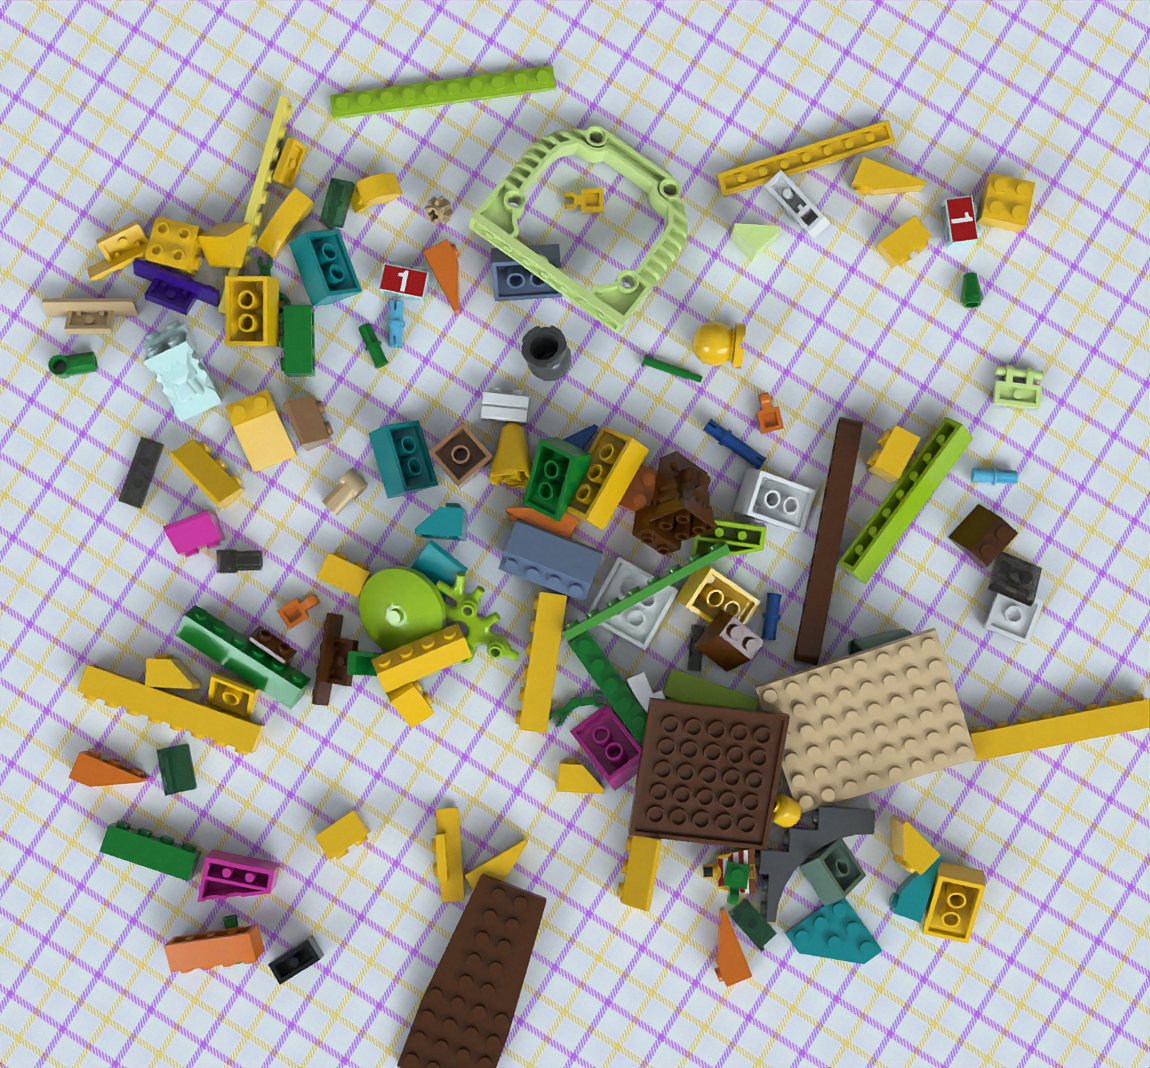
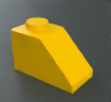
(576, 778)

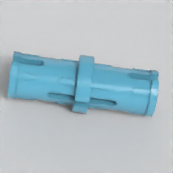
(396, 324)

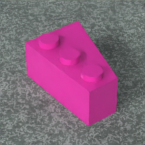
(236, 875)

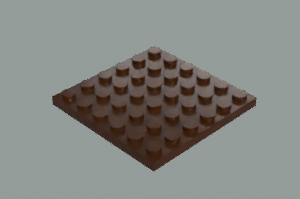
(708, 774)

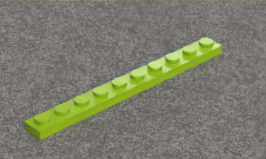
(442, 92)

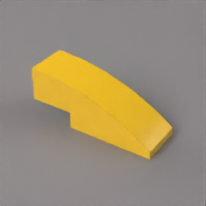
(285, 223)

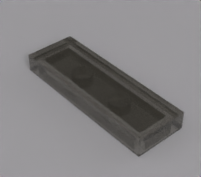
(141, 472)

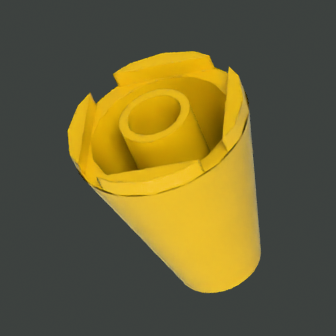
(512, 458)

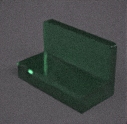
(336, 203)
(176, 769)
(752, 923)

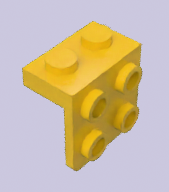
(175, 245)

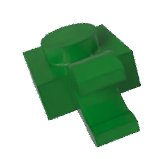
(735, 877)

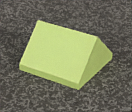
(753, 238)

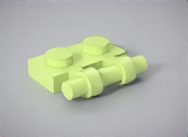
(1017, 394)

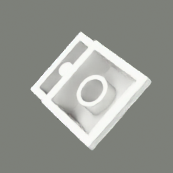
(641, 689)

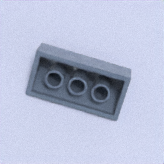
(550, 560)

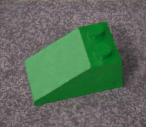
(555, 476)

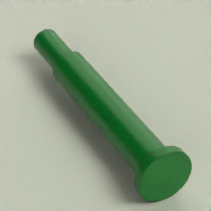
(671, 369)

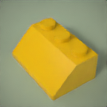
(252, 311)
(208, 473)
(909, 847)
(639, 872)

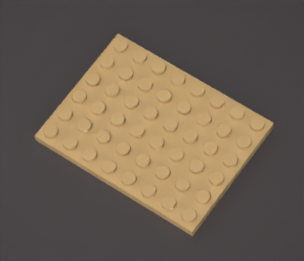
(869, 720)

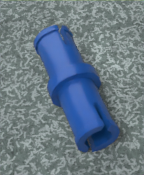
(771, 616)

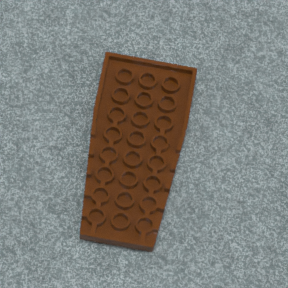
(477, 981)

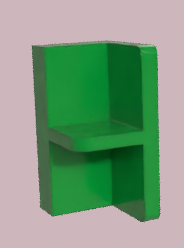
(360, 663)

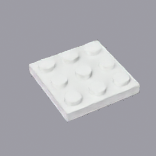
(641, 620)

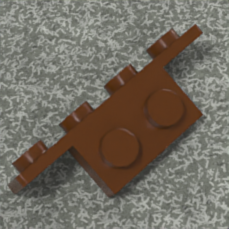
(332, 660)

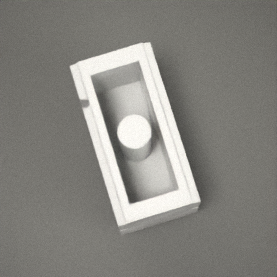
(505, 406)

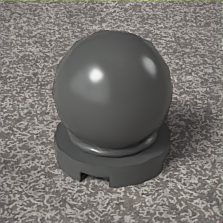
(546, 353)

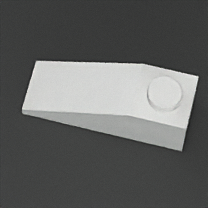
(797, 204)

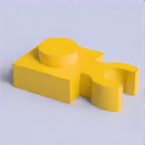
(590, 200)

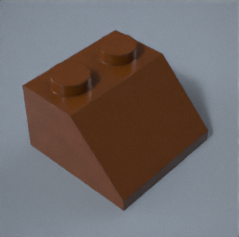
(982, 535)
(728, 642)

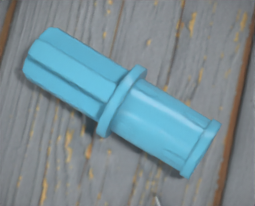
(994, 476)

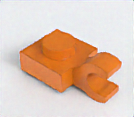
(768, 418)
(296, 611)

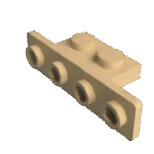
(90, 314)

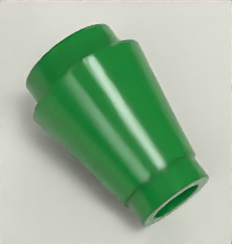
(971, 292)

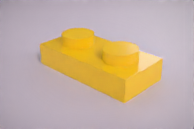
(289, 163)

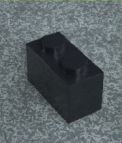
(296, 959)

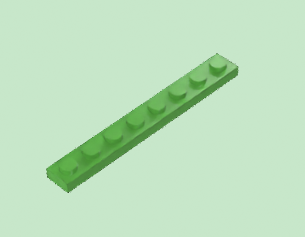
(654, 585)

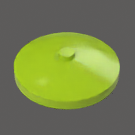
(400, 607)

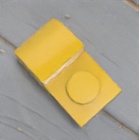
(375, 190)

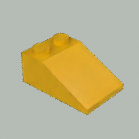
(261, 430)
(709, 592)
(954, 902)

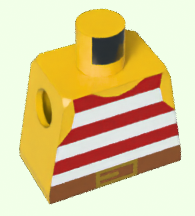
(740, 855)

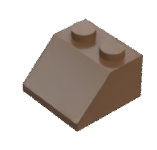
(309, 422)

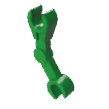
(267, 272)
(574, 703)

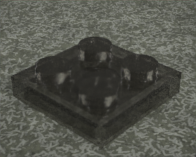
(1015, 578)

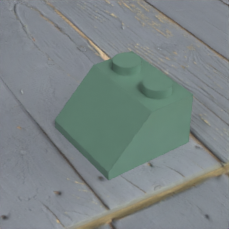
(832, 871)

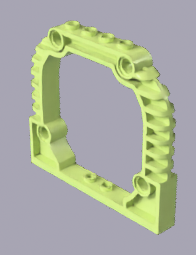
(610, 302)

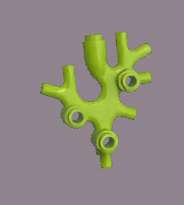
(478, 627)

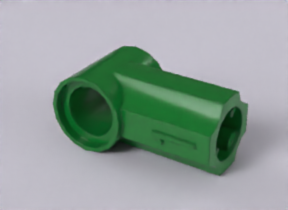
(75, 364)

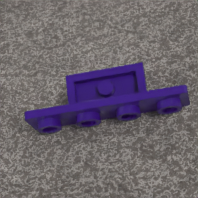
(173, 289)

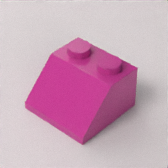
(195, 533)

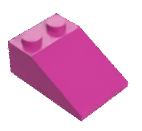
(609, 746)

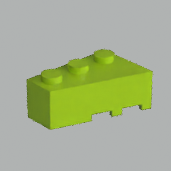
(738, 534)

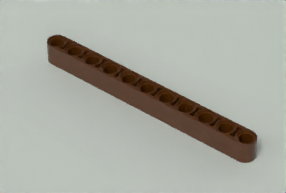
(828, 541)

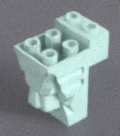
(180, 370)

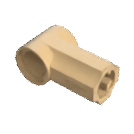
(348, 487)

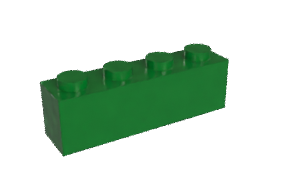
(151, 851)

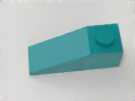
(914, 893)

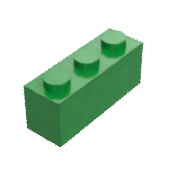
(298, 341)

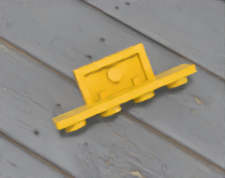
(119, 250)
(449, 855)

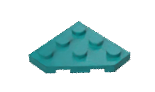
(834, 934)

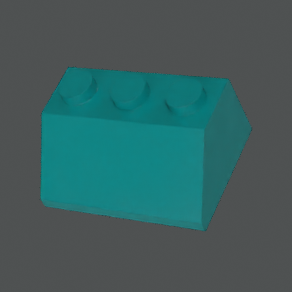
(325, 266)
(403, 458)
(445, 524)

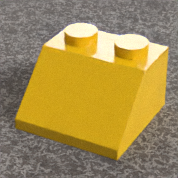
(169, 673)

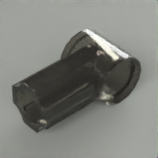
(232, 560)

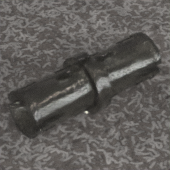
(695, 655)

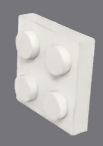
(1012, 618)

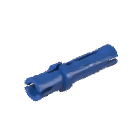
(726, 438)

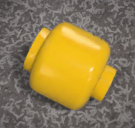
(786, 811)

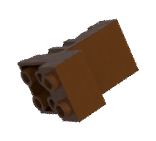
(678, 506)

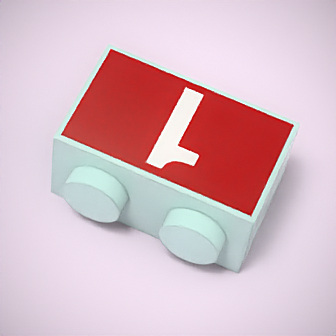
(960, 221)
(404, 282)

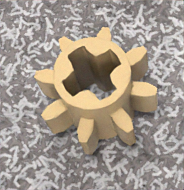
(438, 210)

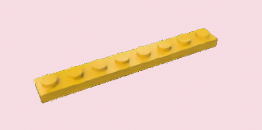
(806, 158)

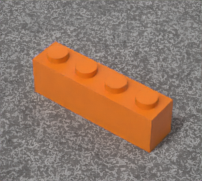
(214, 948)

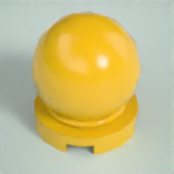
(718, 343)

